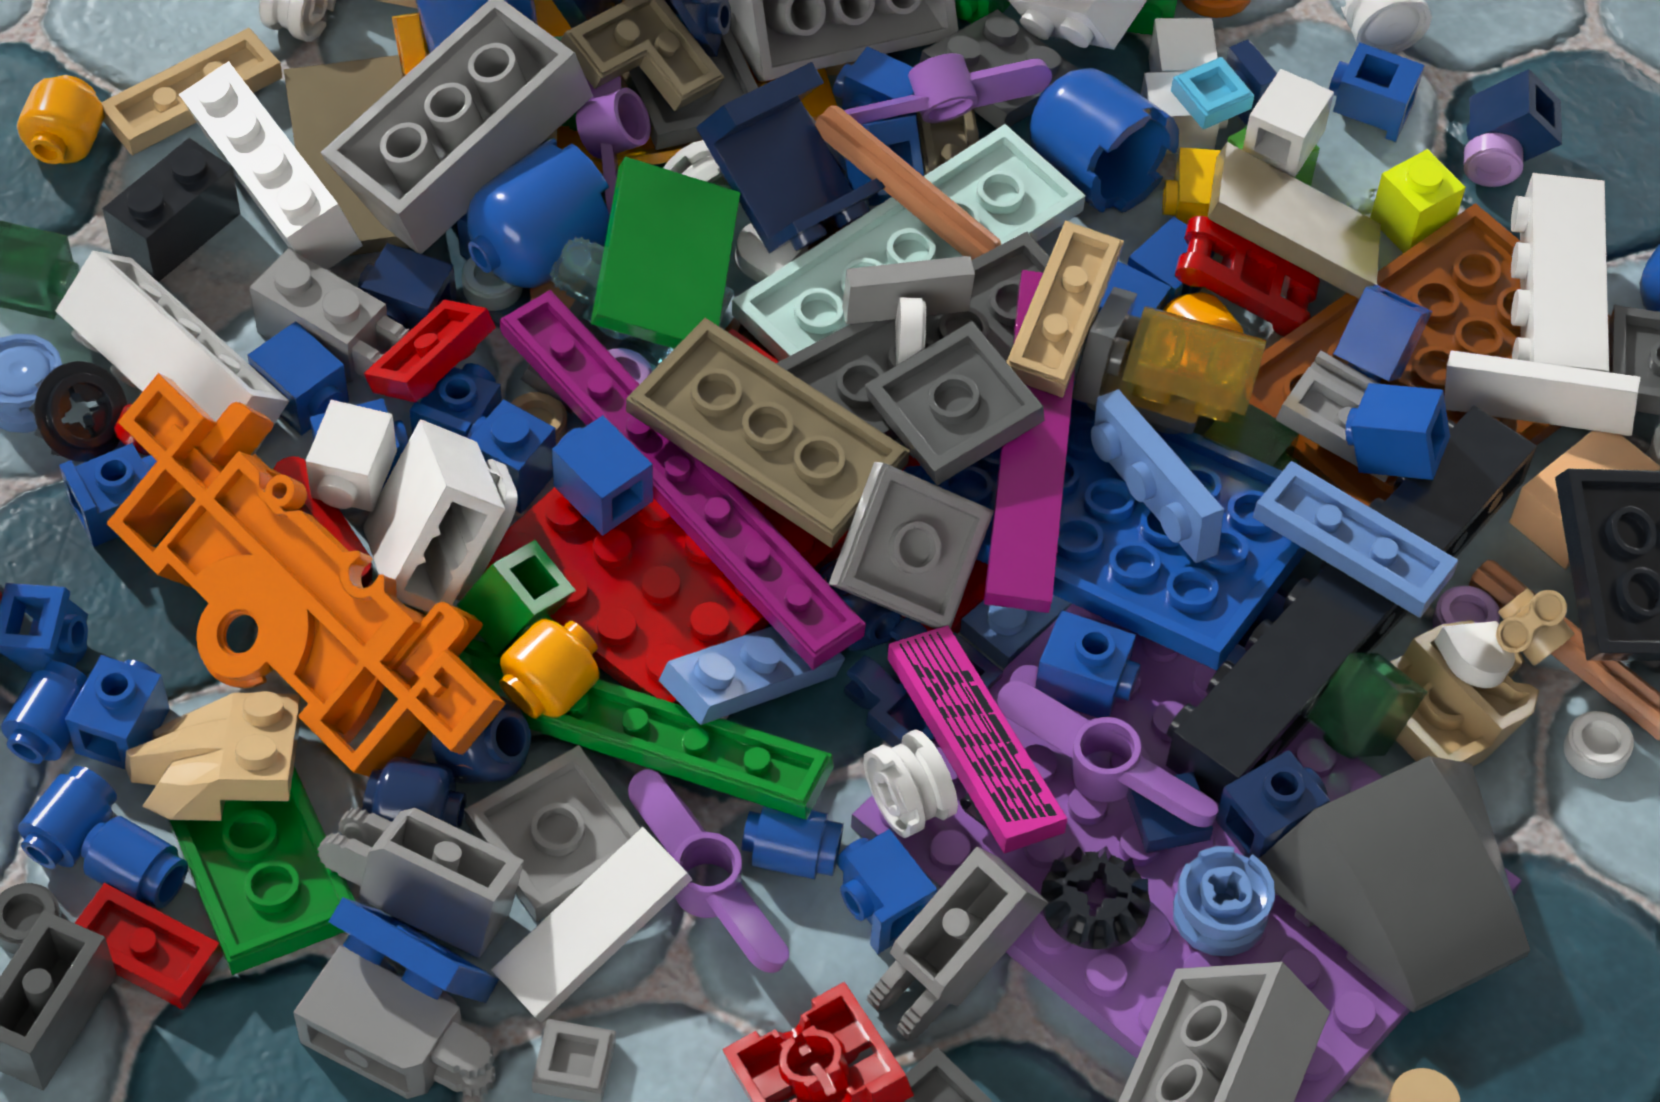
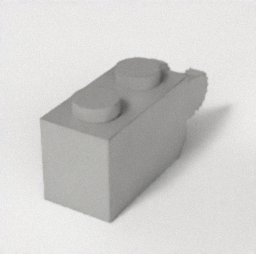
(328, 308)
(426, 874)
(957, 939)
(391, 1030)

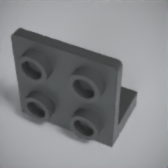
(1105, 364)

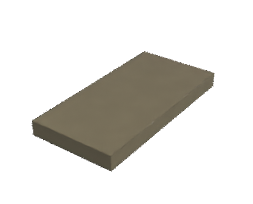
(321, 107)
(764, 430)

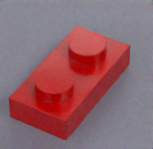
(430, 351)
(151, 946)

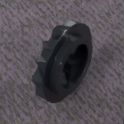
(82, 383)
(1116, 919)

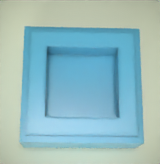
(1212, 93)

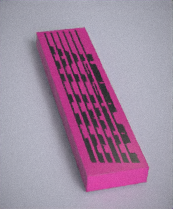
(977, 739)

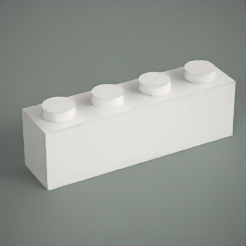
(270, 168)
(1561, 273)
(150, 332)

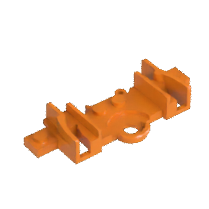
(268, 560)

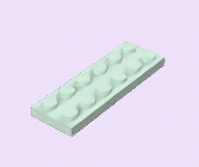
(994, 181)

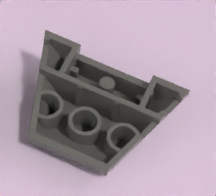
(1406, 881)

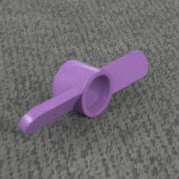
(948, 90)
(611, 125)
(1082, 737)
(693, 846)

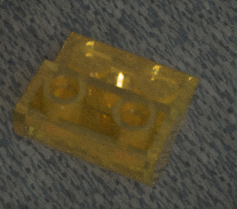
(1194, 363)

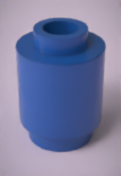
(37, 718)
(65, 816)
(792, 843)
(133, 862)

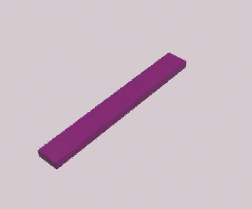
(693, 494)

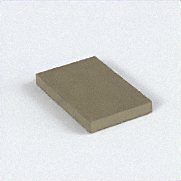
(1294, 221)

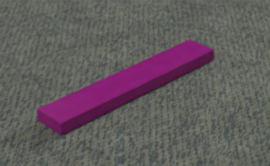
(1029, 496)

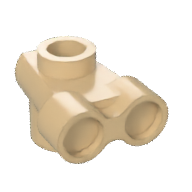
(1534, 624)

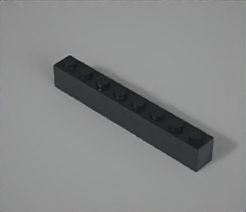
(1288, 664)

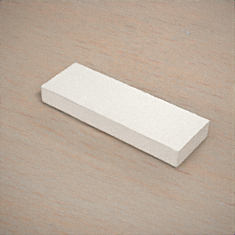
(1542, 392)
(591, 924)

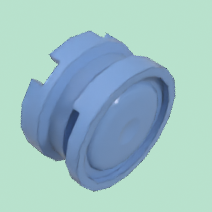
(23, 363)
(1223, 901)

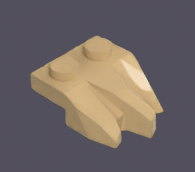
(1455, 717)
(220, 753)

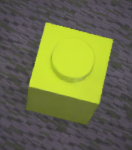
(1416, 199)

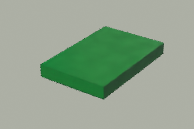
(664, 254)
(262, 877)

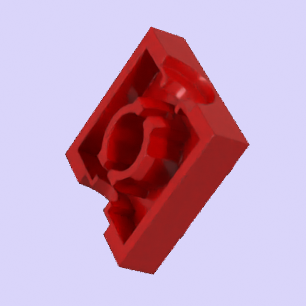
(816, 1057)

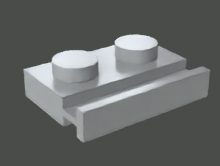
(1322, 404)

